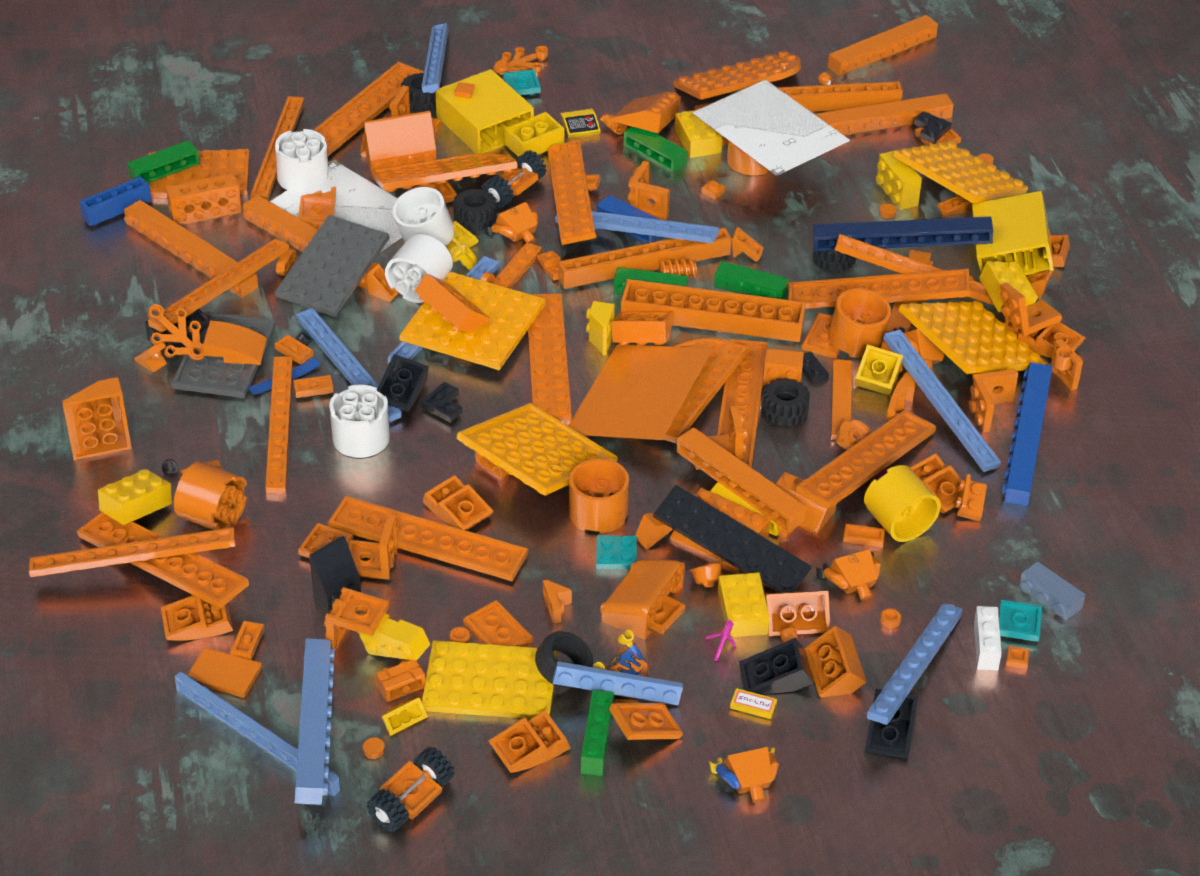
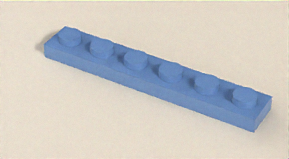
(617, 682)

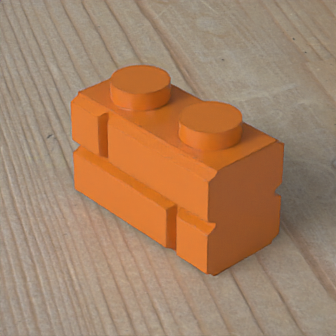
(400, 680)

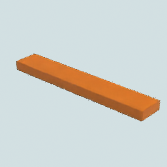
(841, 394)

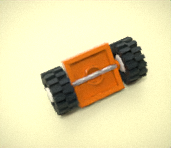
(513, 183)
(410, 789)

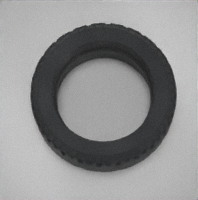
(567, 644)

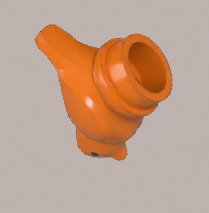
(617, 128)

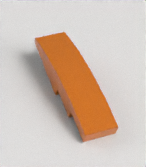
(903, 392)

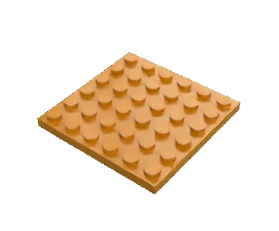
(961, 172)
(970, 336)
(489, 345)
(533, 447)

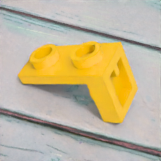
(465, 255)

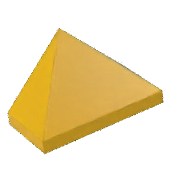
(404, 715)

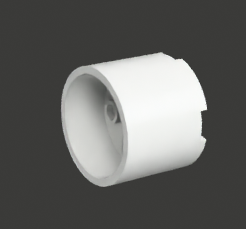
(301, 160)
(423, 212)
(414, 259)
(359, 421)

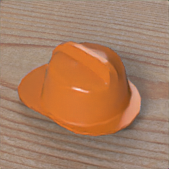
(707, 573)

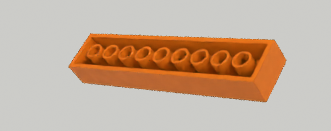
(718, 310)

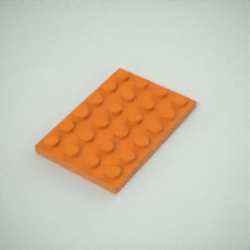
(212, 164)

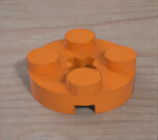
(848, 430)

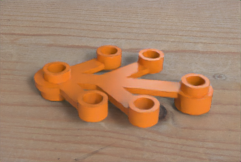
(501, 66)
(178, 334)

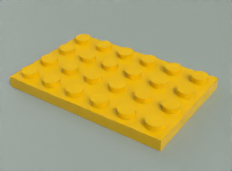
(485, 681)

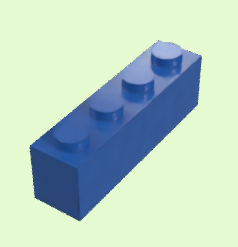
(114, 201)
(616, 206)

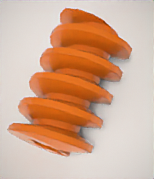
(679, 268)

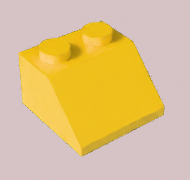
(600, 325)
(879, 370)

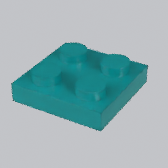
(523, 81)
(615, 552)
(1020, 620)

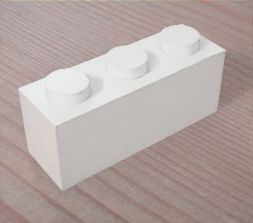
(987, 638)

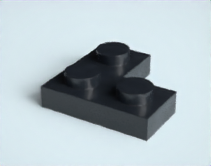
(933, 127)
(813, 369)
(440, 402)

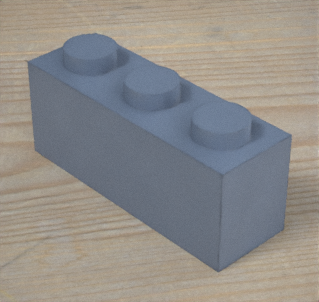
(1052, 590)

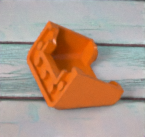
(641, 595)

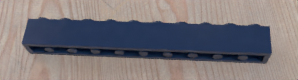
(907, 233)

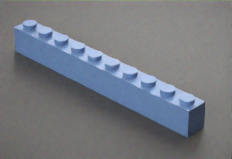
(314, 722)

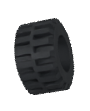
(418, 100)
(474, 209)
(833, 260)
(785, 402)

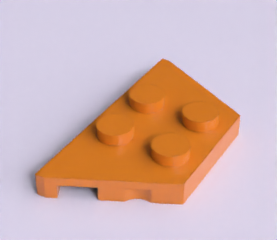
(317, 206)

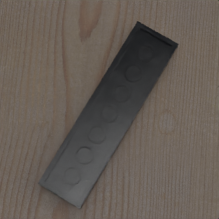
(731, 540)

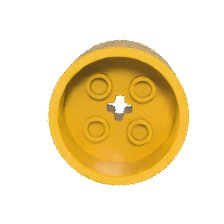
(902, 503)

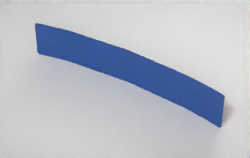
(296, 372)

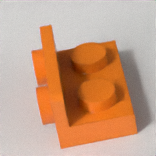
(971, 499)

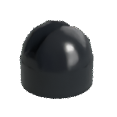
(304, 338)
(165, 469)

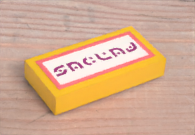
(753, 703)

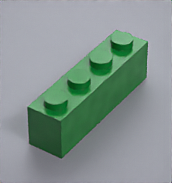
(655, 148)
(164, 162)
(623, 274)
(750, 281)
(597, 733)

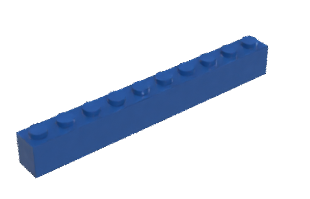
(1028, 434)

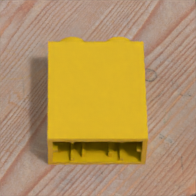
(483, 117)
(1018, 232)

